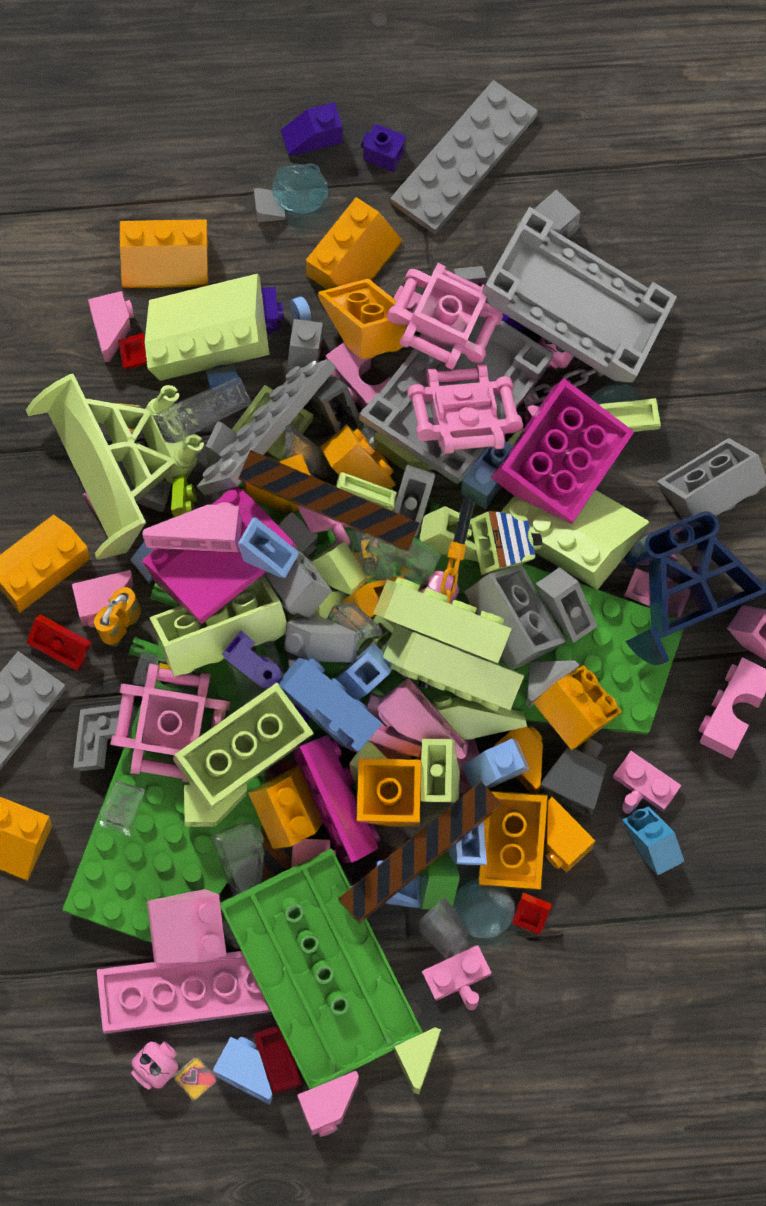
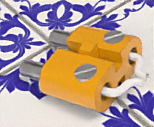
(118, 614)

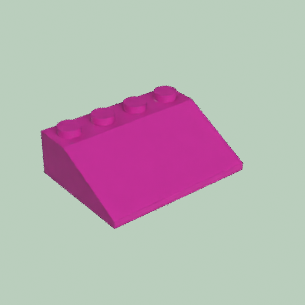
(562, 453)
(210, 579)
(335, 799)

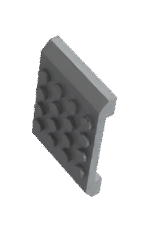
(577, 299)
(393, 414)

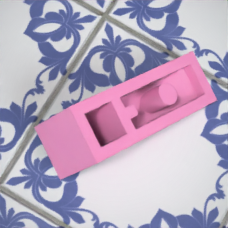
(202, 530)
(416, 717)

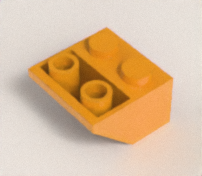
(352, 454)
(577, 707)

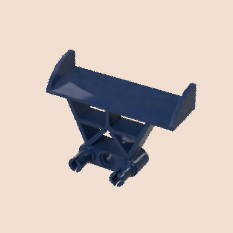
(656, 549)

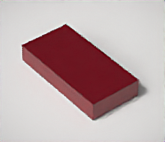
(277, 1060)

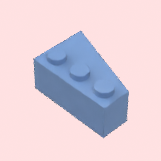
(329, 704)

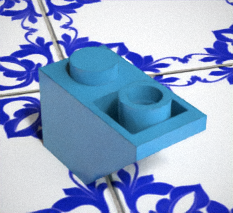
(654, 840)

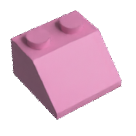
(186, 927)

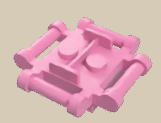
(444, 316)
(464, 412)
(166, 718)

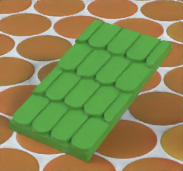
(320, 970)

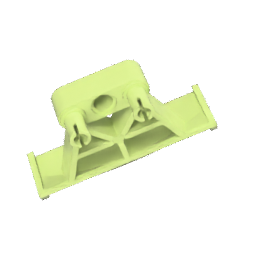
(96, 461)

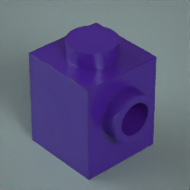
(383, 147)
(272, 310)

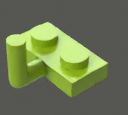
(182, 496)

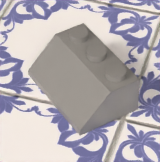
(714, 480)
(515, 599)

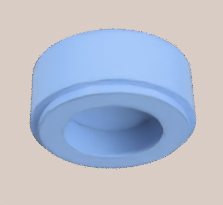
(300, 309)

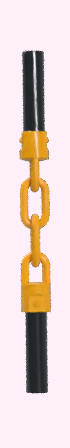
(456, 551)

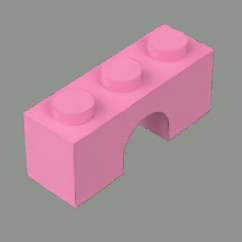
(349, 370)
(724, 730)

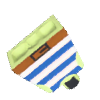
(503, 541)

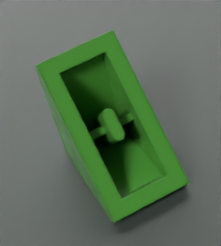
(439, 881)

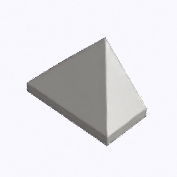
(544, 675)

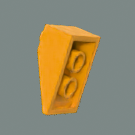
(361, 318)
(515, 841)

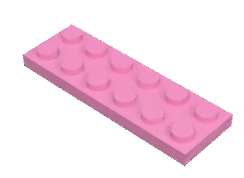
(177, 993)

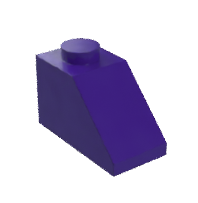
(313, 130)

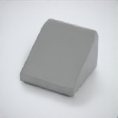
(267, 207)

